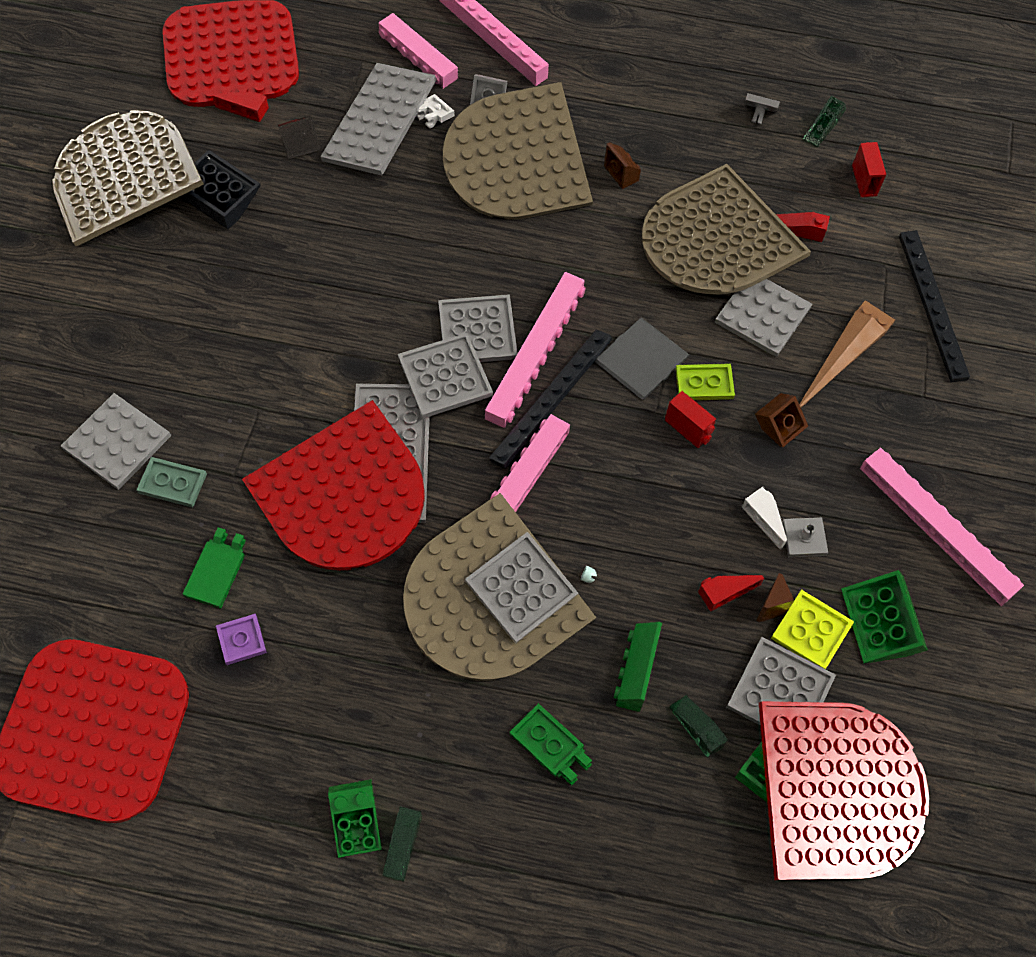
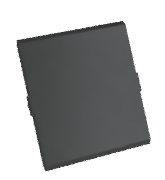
(642, 358)

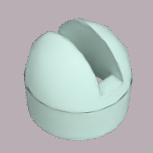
(587, 573)

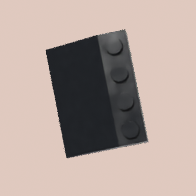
(224, 191)

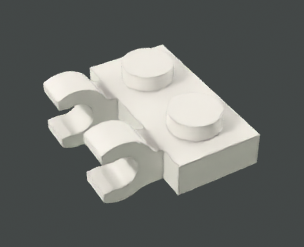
(437, 111)

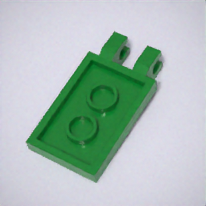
(215, 570)
(550, 744)

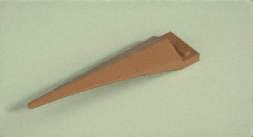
(862, 331)

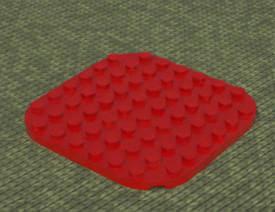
(229, 50)
(91, 730)

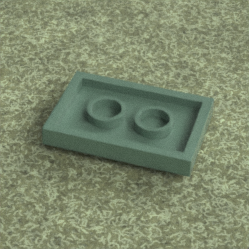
(171, 482)

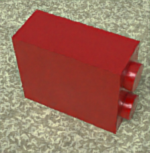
(869, 169)
(690, 419)

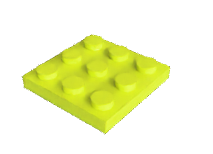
(812, 629)

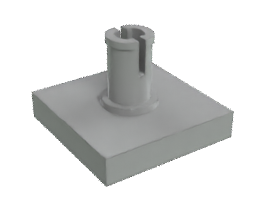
(486, 86)
(761, 105)
(805, 537)

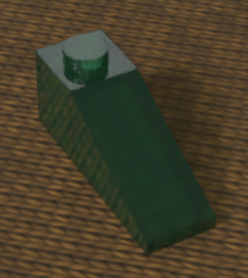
(825, 121)
(699, 726)
(402, 843)

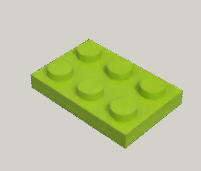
(705, 381)

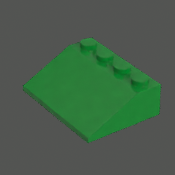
(884, 618)

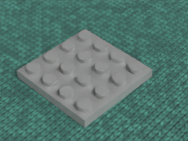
(764, 315)
(485, 320)
(445, 375)
(116, 441)
(521, 587)
(778, 677)

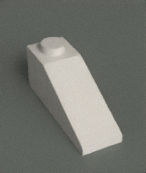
(764, 512)

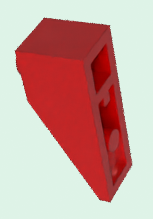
(242, 103)
(807, 224)
(724, 589)

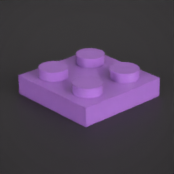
(241, 639)

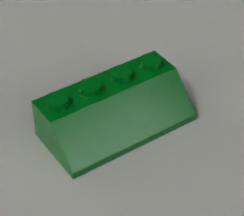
(638, 665)

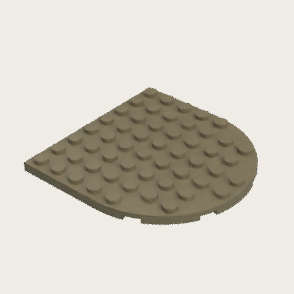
(517, 155)
(120, 172)
(717, 236)
(452, 621)

